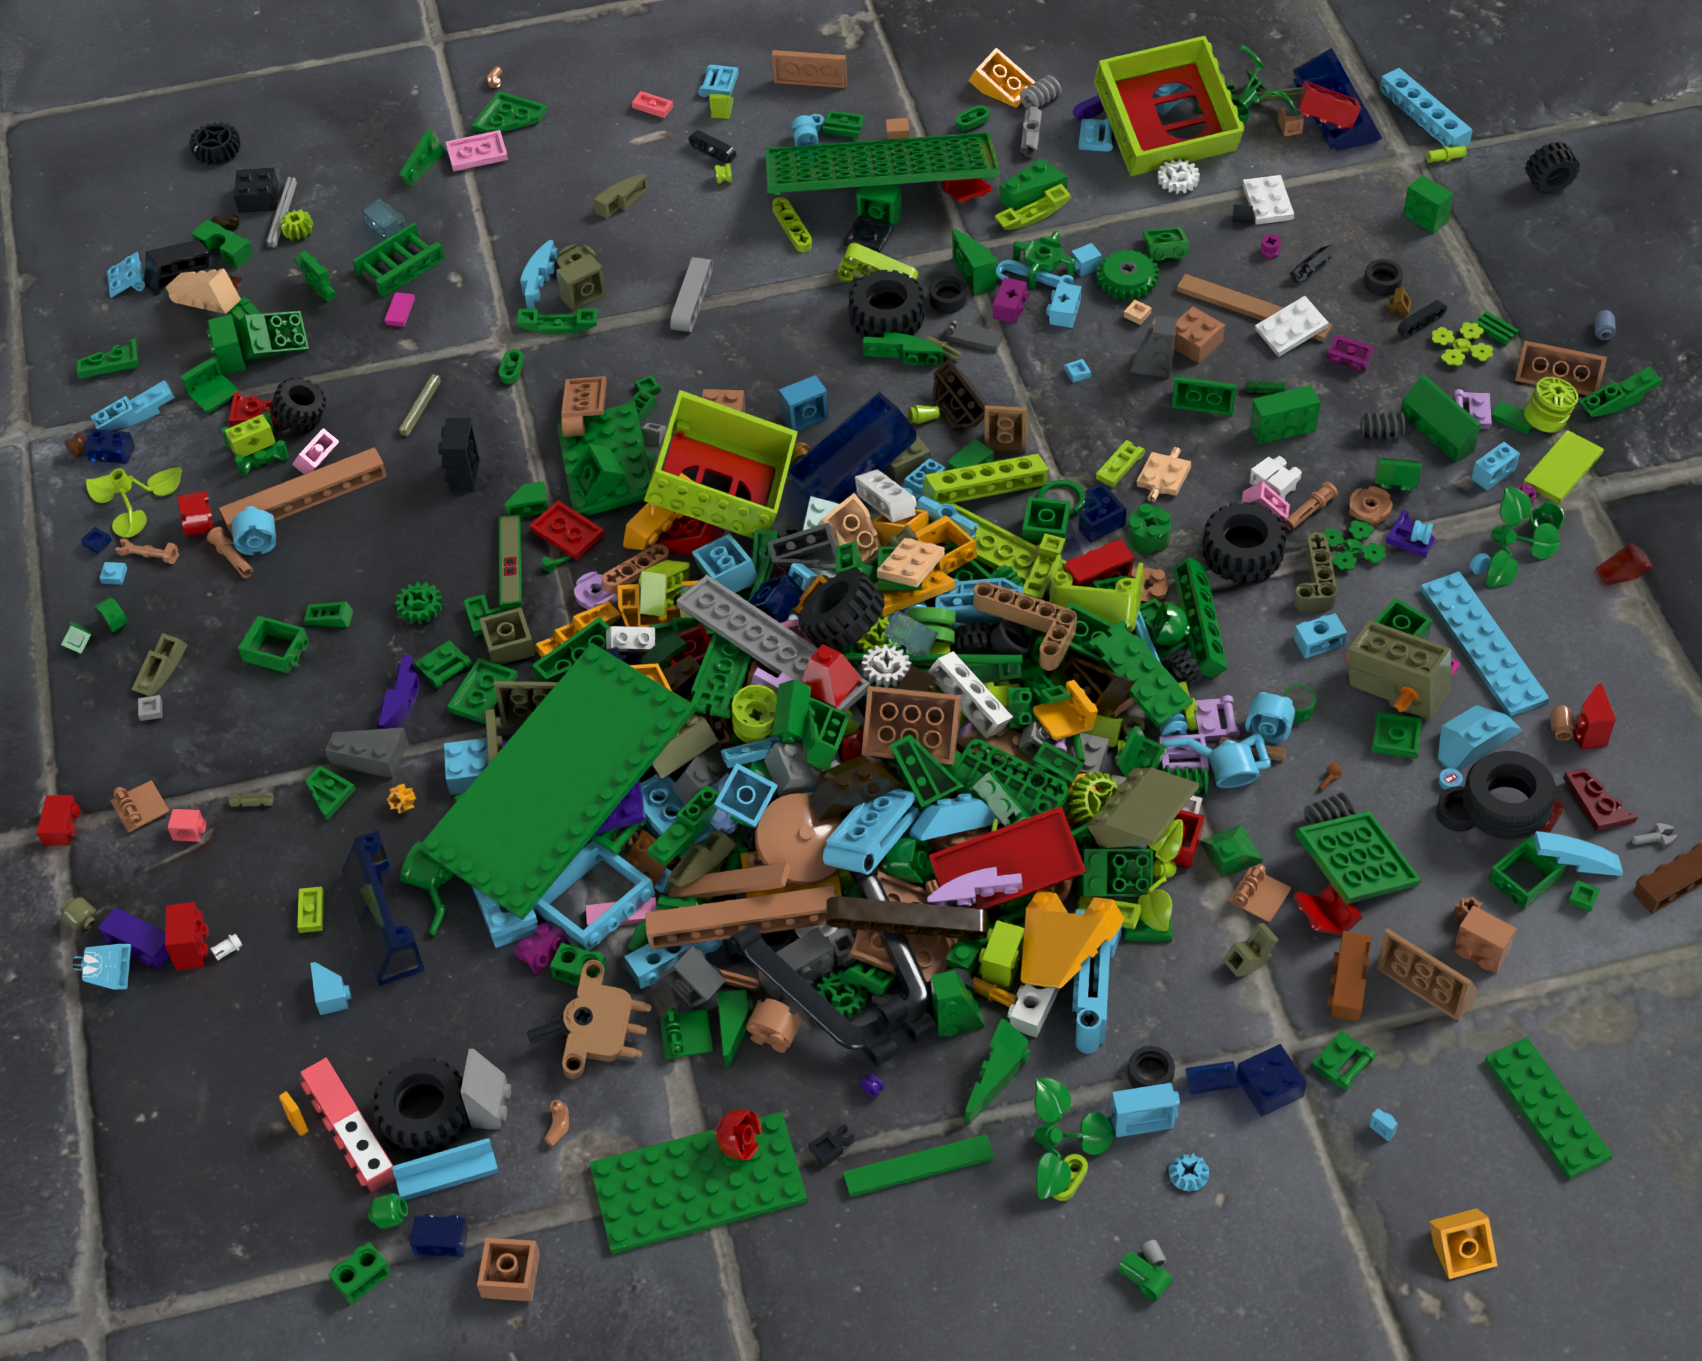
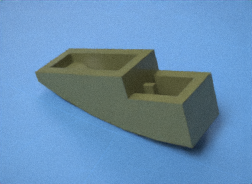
(620, 195)
(159, 665)
(701, 858)

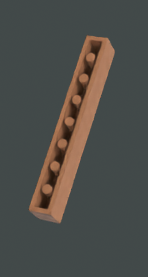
(311, 488)
(726, 918)

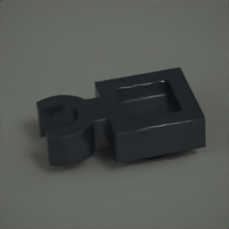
(829, 1147)

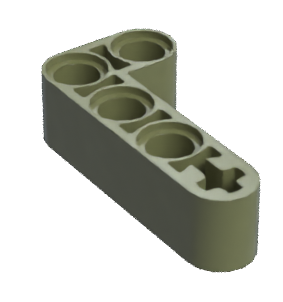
(1322, 591)

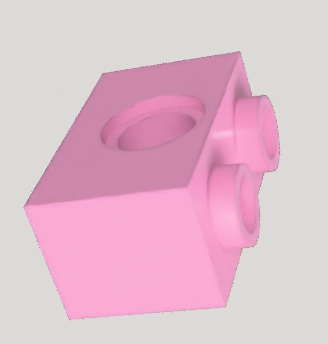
(315, 452)

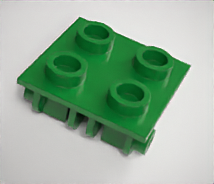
(685, 1033)

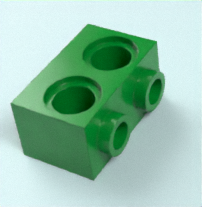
(572, 971)
(363, 1277)

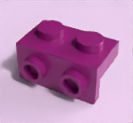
(1350, 352)
(541, 946)

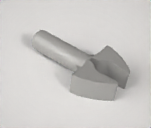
(1658, 836)

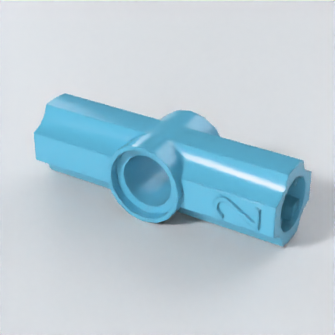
(937, 511)

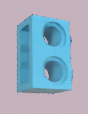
(1495, 466)

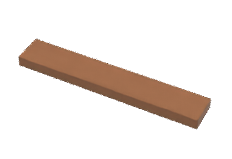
(734, 882)

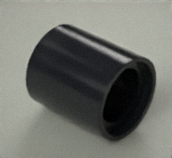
(1242, 213)

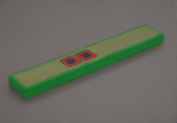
(510, 561)

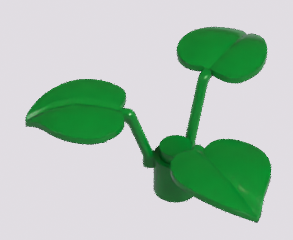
(1250, 94)
(1545, 541)
(1096, 1133)

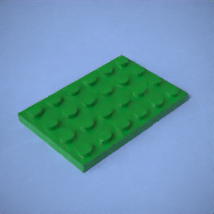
(621, 432)

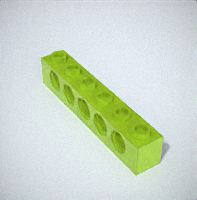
(986, 479)

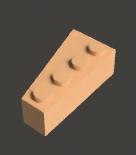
(204, 290)

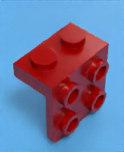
(965, 189)

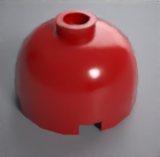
(737, 1134)

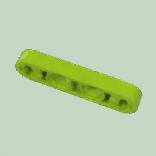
(789, 225)

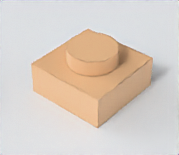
(1137, 312)

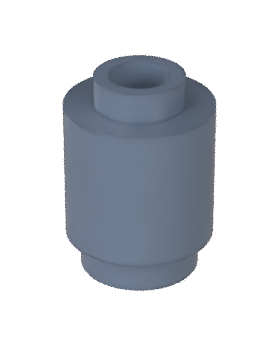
(1604, 325)

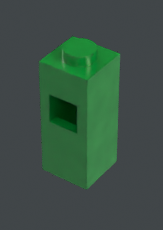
(791, 711)

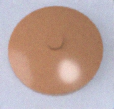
(795, 836)

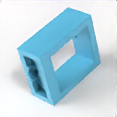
(1144, 1109)

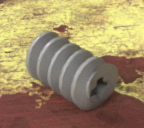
(1040, 92)

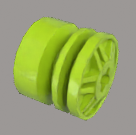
(1551, 404)
(750, 704)

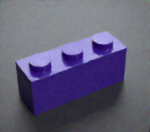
(145, 940)

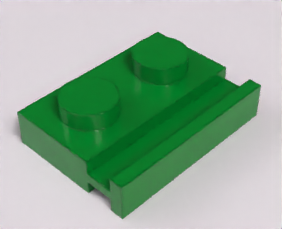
(843, 124)

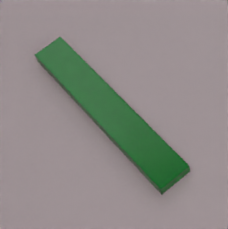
(918, 1165)

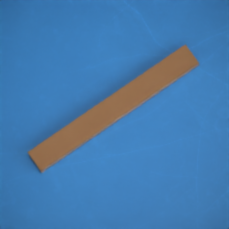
(1233, 300)

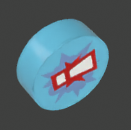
(1450, 778)

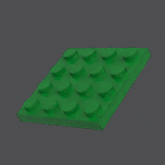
(1358, 857)

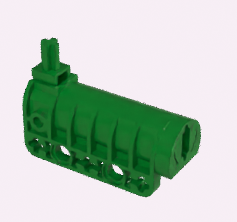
(971, 767)

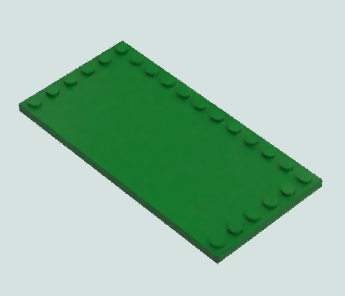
(881, 162)
(557, 780)

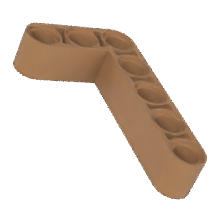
(1031, 612)

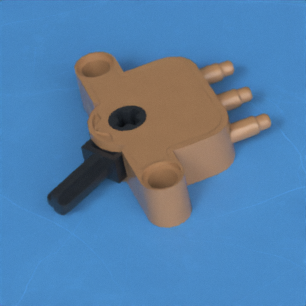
(606, 1026)

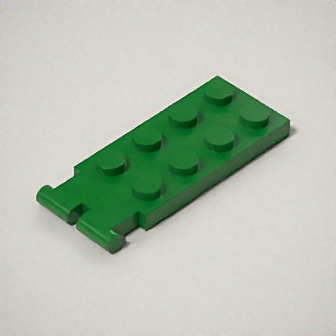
(720, 677)
(1154, 687)

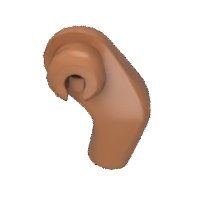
(560, 1123)

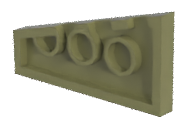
(494, 736)

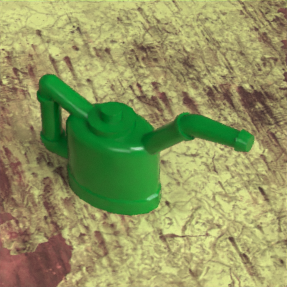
(429, 875)

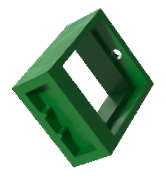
(256, 636)
(1546, 864)

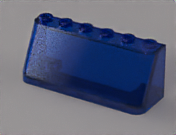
(1328, 73)
(857, 446)

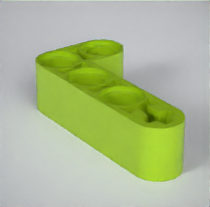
(864, 261)

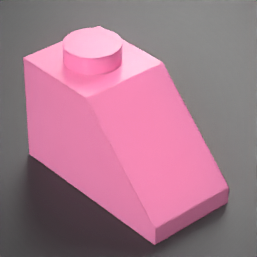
(1268, 498)

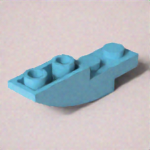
(537, 271)
(130, 412)
(914, 482)

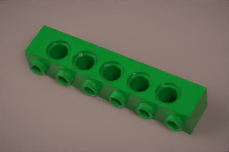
(1204, 631)

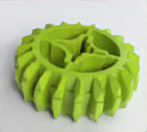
(1089, 802)

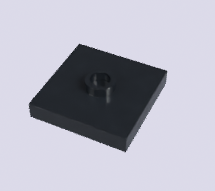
(869, 233)

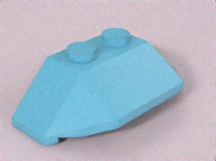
(961, 600)
(1473, 736)
(951, 817)

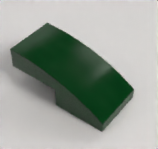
(665, 650)

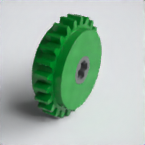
(1127, 274)

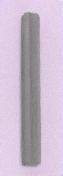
(282, 208)

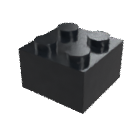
(256, 190)

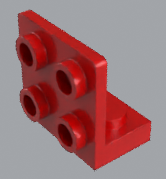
(1328, 911)

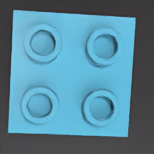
(126, 274)

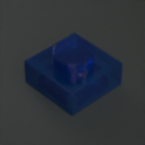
(96, 540)

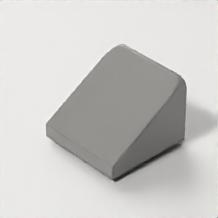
(653, 433)

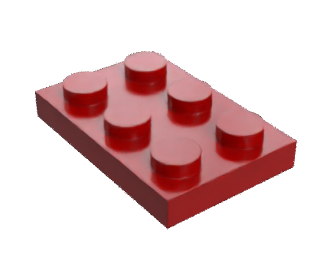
(567, 530)

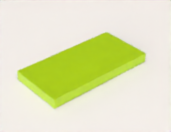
(1563, 466)

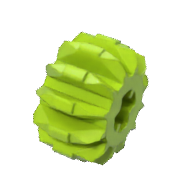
(296, 224)

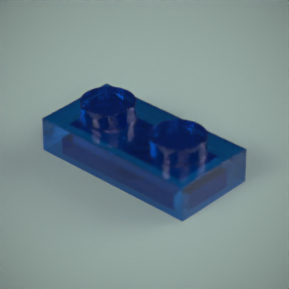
(1212, 1077)

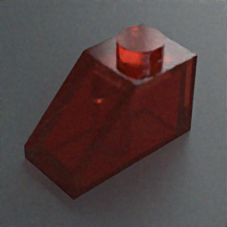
(1624, 565)

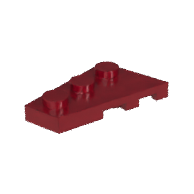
(1599, 806)

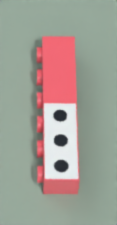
(348, 1124)

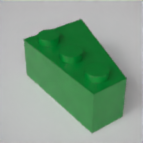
(1030, 184)
(823, 733)
(922, 771)

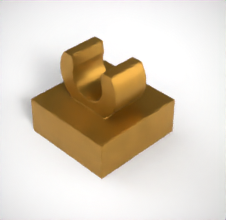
(1400, 302)

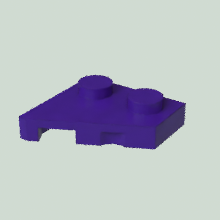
(1401, 536)

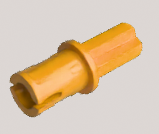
(994, 993)

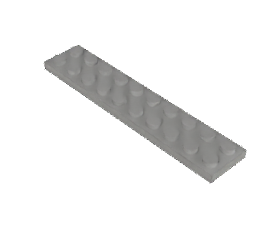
(754, 632)

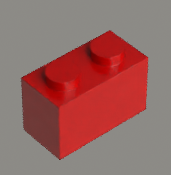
(58, 820)

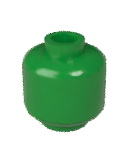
(388, 1211)

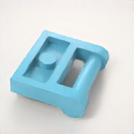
(724, 81)
(1090, 135)

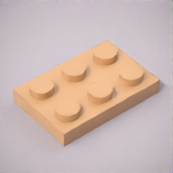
(910, 562)

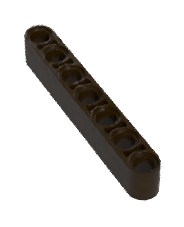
(906, 918)

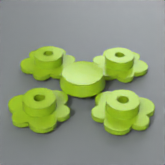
(1461, 345)

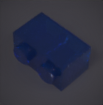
(439, 1235)

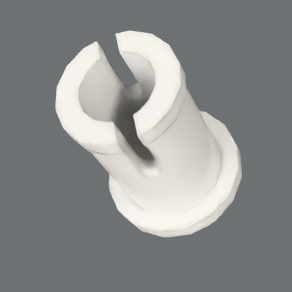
(226, 946)

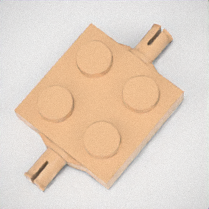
(1163, 474)

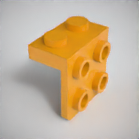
(1067, 716)

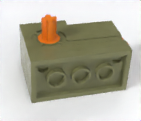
(1400, 669)

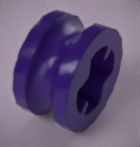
(872, 1085)

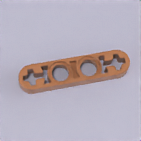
(616, 575)

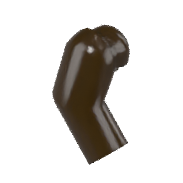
(233, 221)

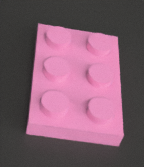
(476, 150)

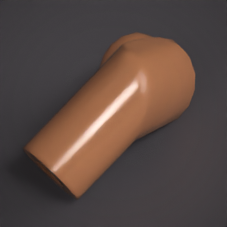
(492, 77)

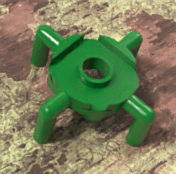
(1036, 260)
(268, 454)

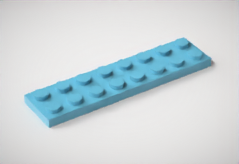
(1484, 644)

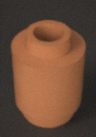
(1562, 723)

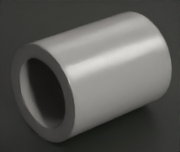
(1153, 1253)

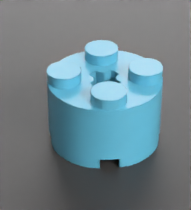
(253, 531)
(1270, 717)

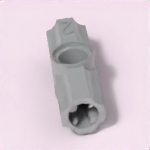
(1031, 131)

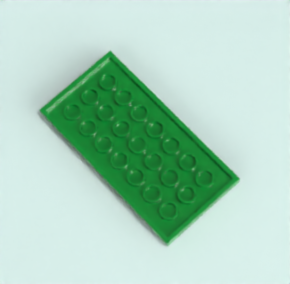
(694, 1186)

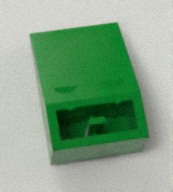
(272, 334)
(1115, 872)

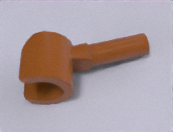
(1335, 772)

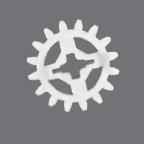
(1178, 176)
(885, 666)

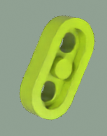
(1079, 1162)

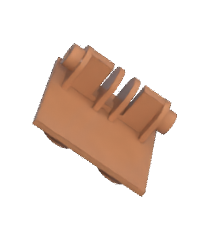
(138, 805)
(1259, 893)

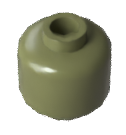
(78, 914)

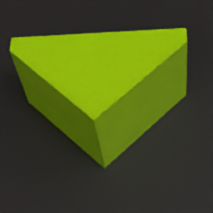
(720, 106)

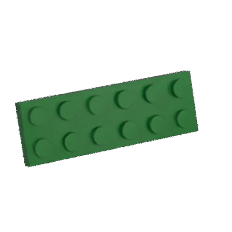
(1548, 1108)

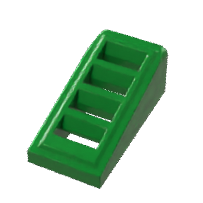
(646, 402)
(341, 617)

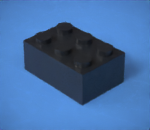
(459, 454)

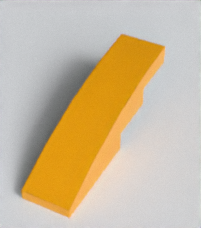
(605, 611)

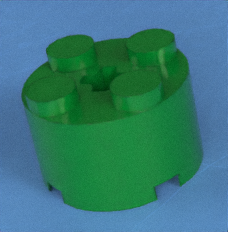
(1149, 529)
(909, 860)

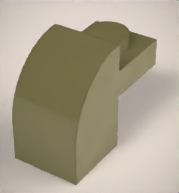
(1253, 953)

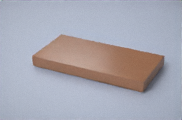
(809, 69)

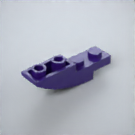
(401, 698)

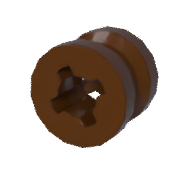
(75, 445)

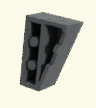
(809, 547)
(368, 750)
(703, 770)

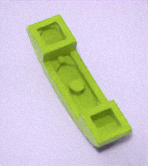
(1036, 211)
(1041, 573)

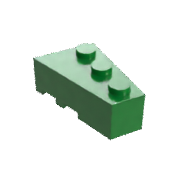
(953, 1005)

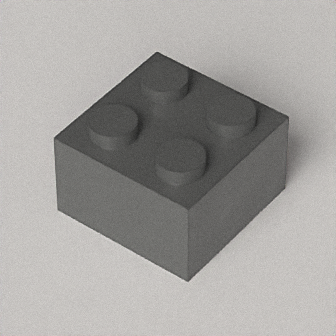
(692, 977)

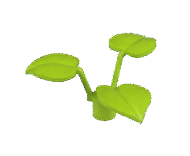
(105, 487)
(1157, 904)

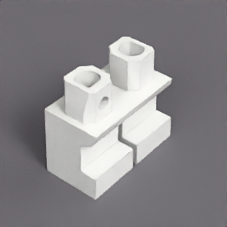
(1275, 475)

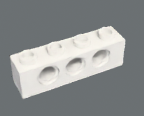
(885, 495)
(977, 701)
(1031, 1019)

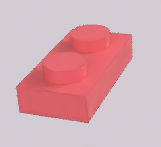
(652, 104)

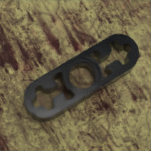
(712, 147)
(1422, 319)

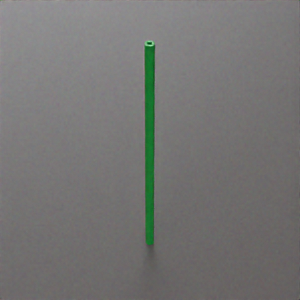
(966, 658)

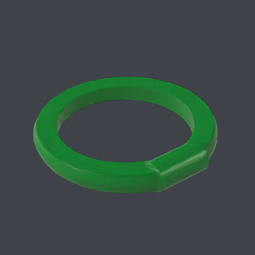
(1069, 484)

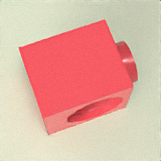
(186, 825)

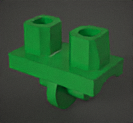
(1019, 707)

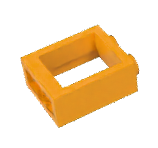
(944, 529)

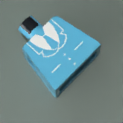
(105, 965)

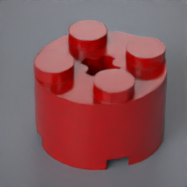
(195, 513)

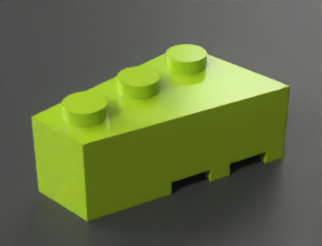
(661, 585)

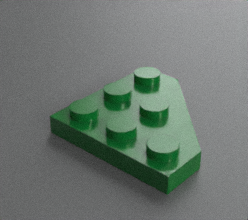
(508, 113)

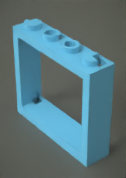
(615, 915)

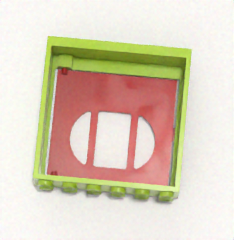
(1127, 92)
(728, 445)

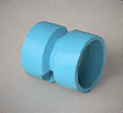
(804, 131)

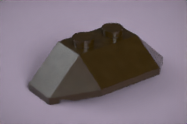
(957, 397)
(852, 785)

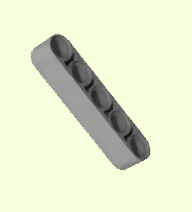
(691, 294)

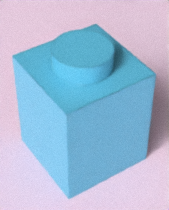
(1086, 259)

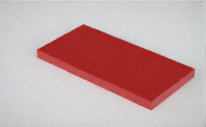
(1035, 847)

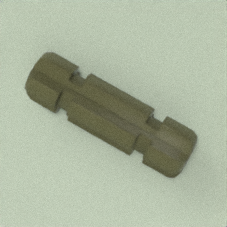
(251, 799)

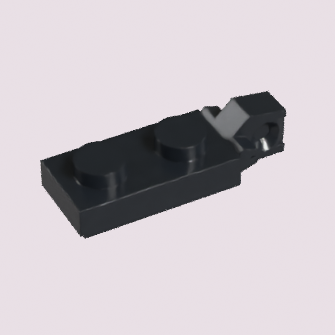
(1311, 262)

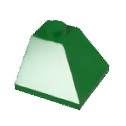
(1231, 851)

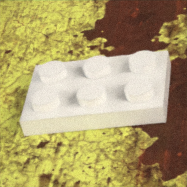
(1268, 199)
(1291, 326)

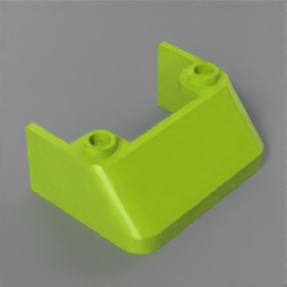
(1105, 603)

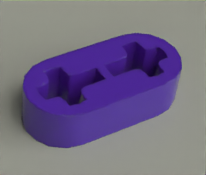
(1088, 108)

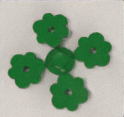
(1353, 547)

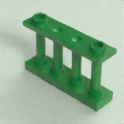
(407, 270)

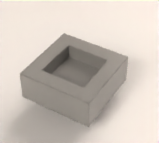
(150, 708)

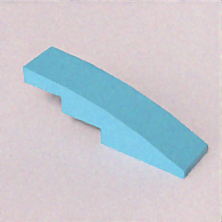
(1582, 854)

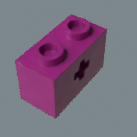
(1010, 300)

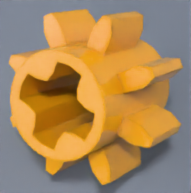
(401, 798)

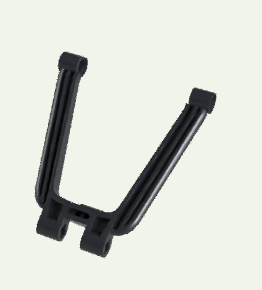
(891, 1014)

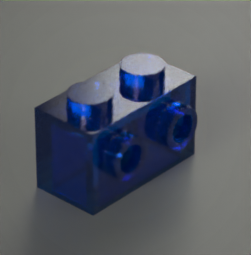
(109, 446)

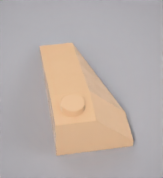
(854, 524)

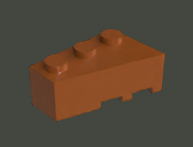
(1350, 976)

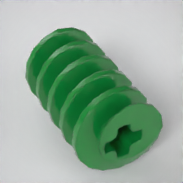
(1201, 779)

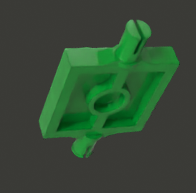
(315, 275)

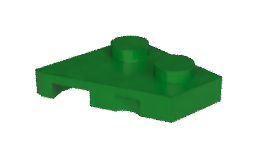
(328, 790)

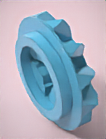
(1188, 1182)

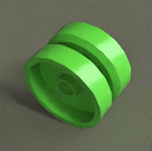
(936, 619)

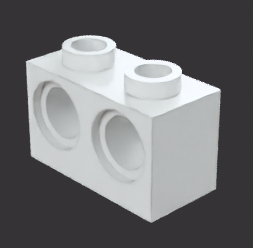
(630, 639)

